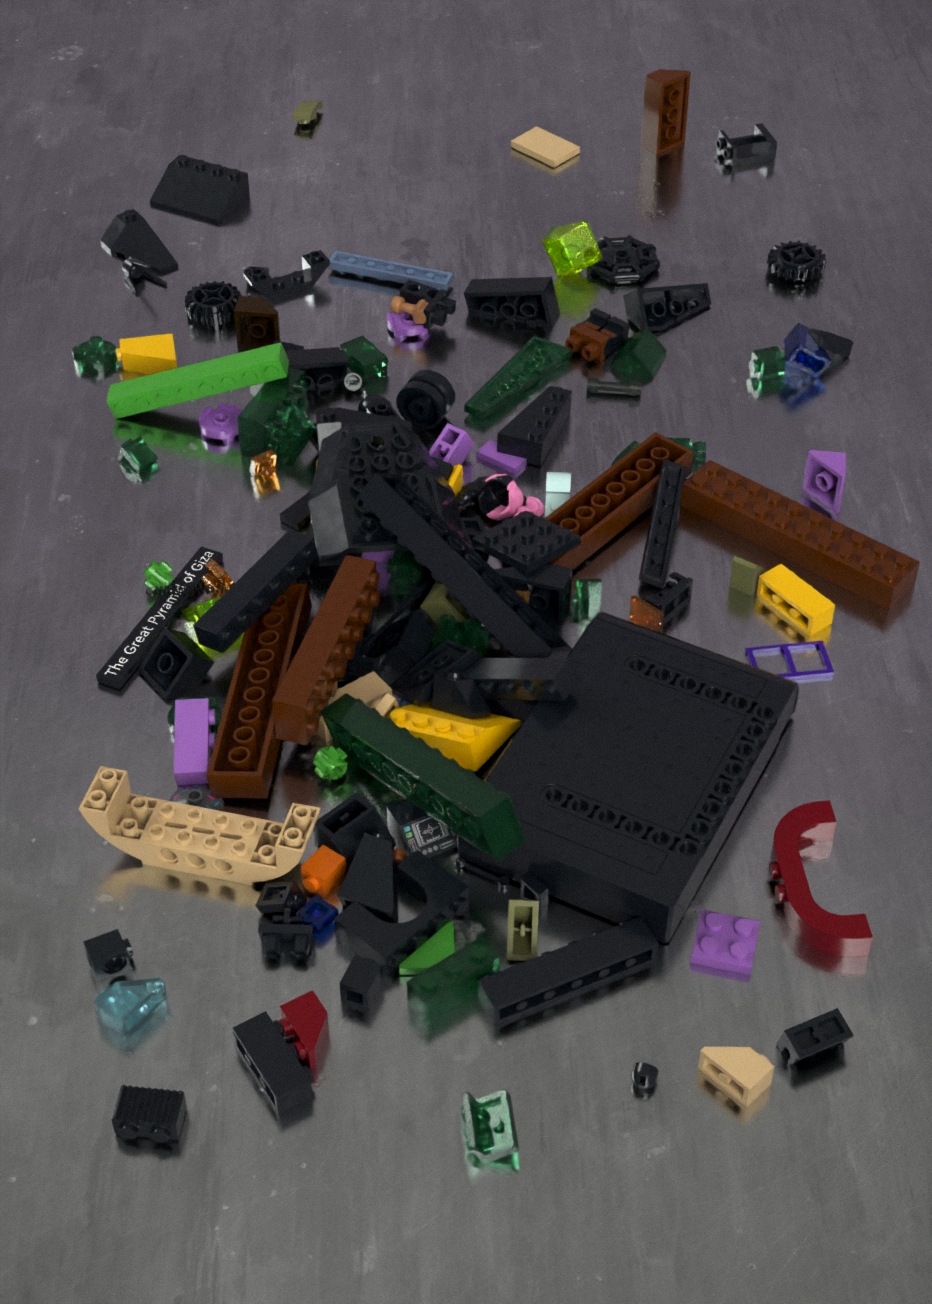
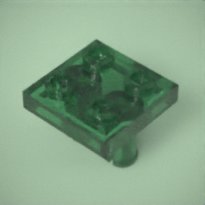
(462, 633)

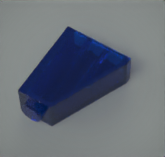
(804, 352)

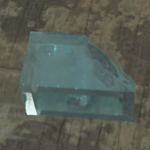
(129, 1004)

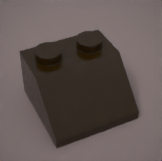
(255, 323)

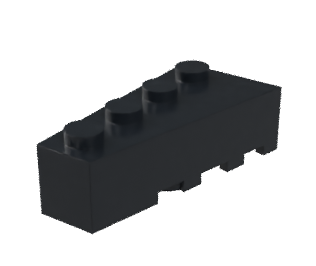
(320, 365)
(536, 427)

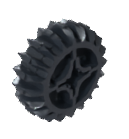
(212, 303)

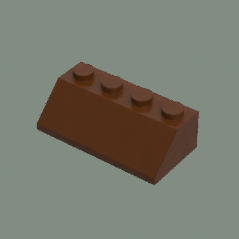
(665, 109)

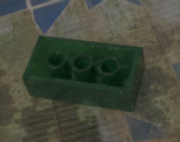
(265, 414)

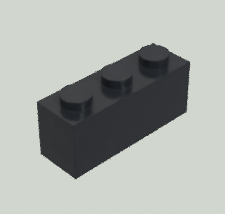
(273, 1062)

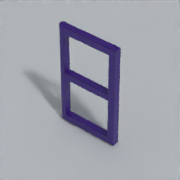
(794, 675)

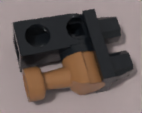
(425, 304)

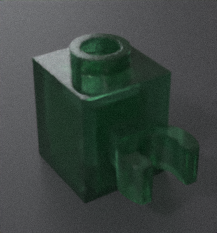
(405, 570)

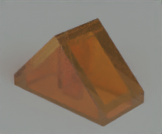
(645, 614)

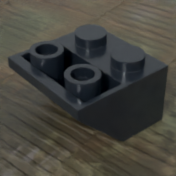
(346, 825)

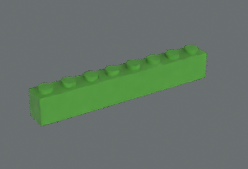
(198, 380)

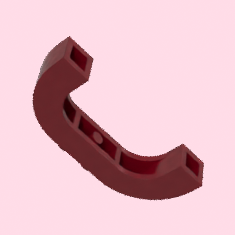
(815, 926)

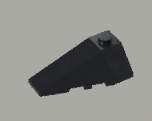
(665, 305)

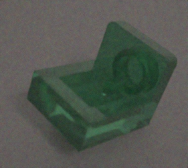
(137, 454)
(586, 591)

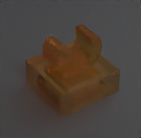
(264, 465)
(216, 575)

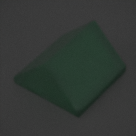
(640, 354)

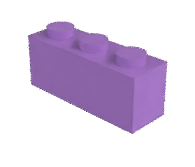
(193, 740)

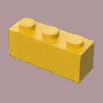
(795, 599)

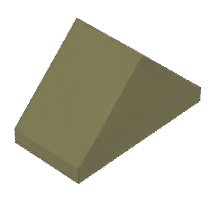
(745, 575)
(522, 929)

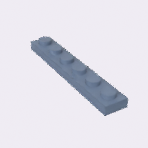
(389, 270)

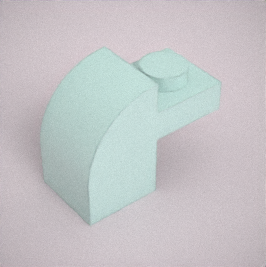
(557, 490)

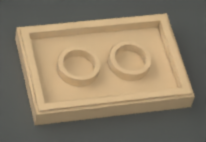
(545, 146)

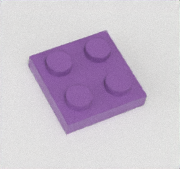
(725, 942)

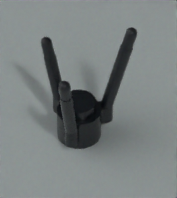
(134, 269)

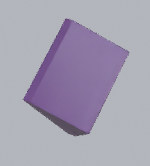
(825, 477)

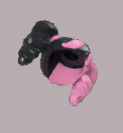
(498, 497)

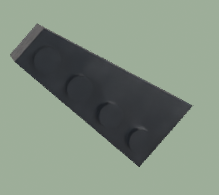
(514, 298)

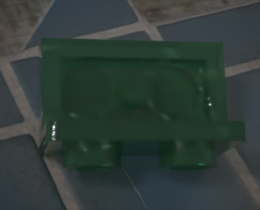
(490, 1125)

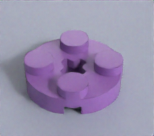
(404, 325)
(212, 422)

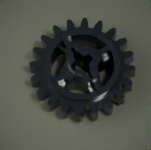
(796, 261)

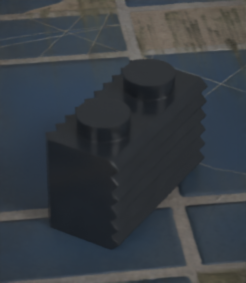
(149, 1113)

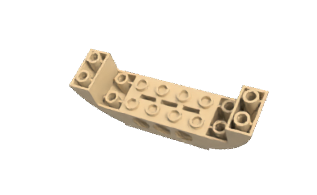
(193, 836)

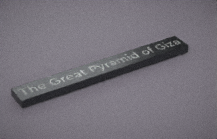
(160, 615)

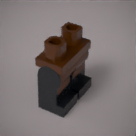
(597, 335)

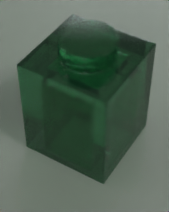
(767, 363)

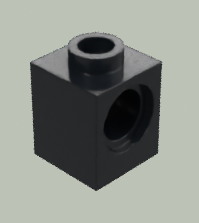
(108, 954)

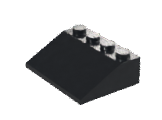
(200, 189)

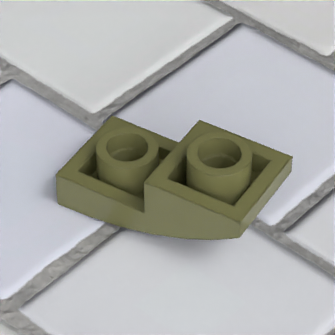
(307, 111)

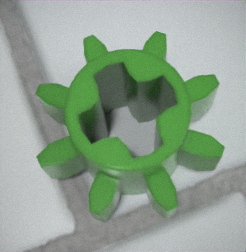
(158, 575)
(330, 763)

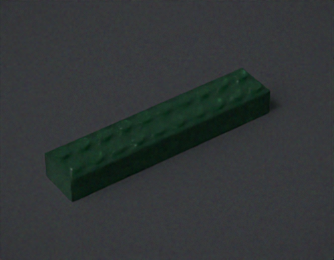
(425, 777)

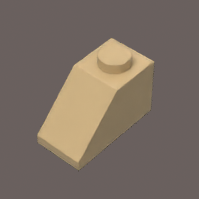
(737, 1071)

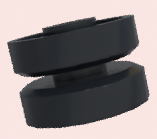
(425, 399)

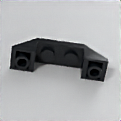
(313, 267)

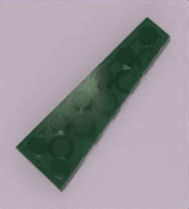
(520, 372)

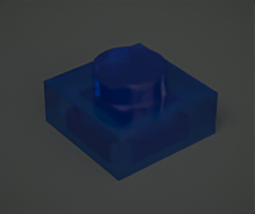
(318, 913)

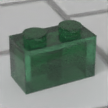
(365, 359)

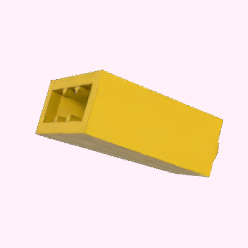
(147, 354)

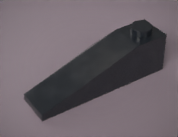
(134, 237)
(332, 419)

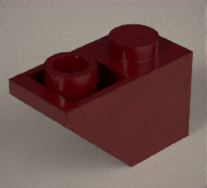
(307, 1026)

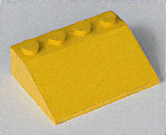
(457, 737)

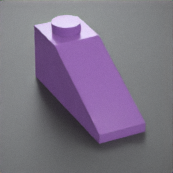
(452, 445)

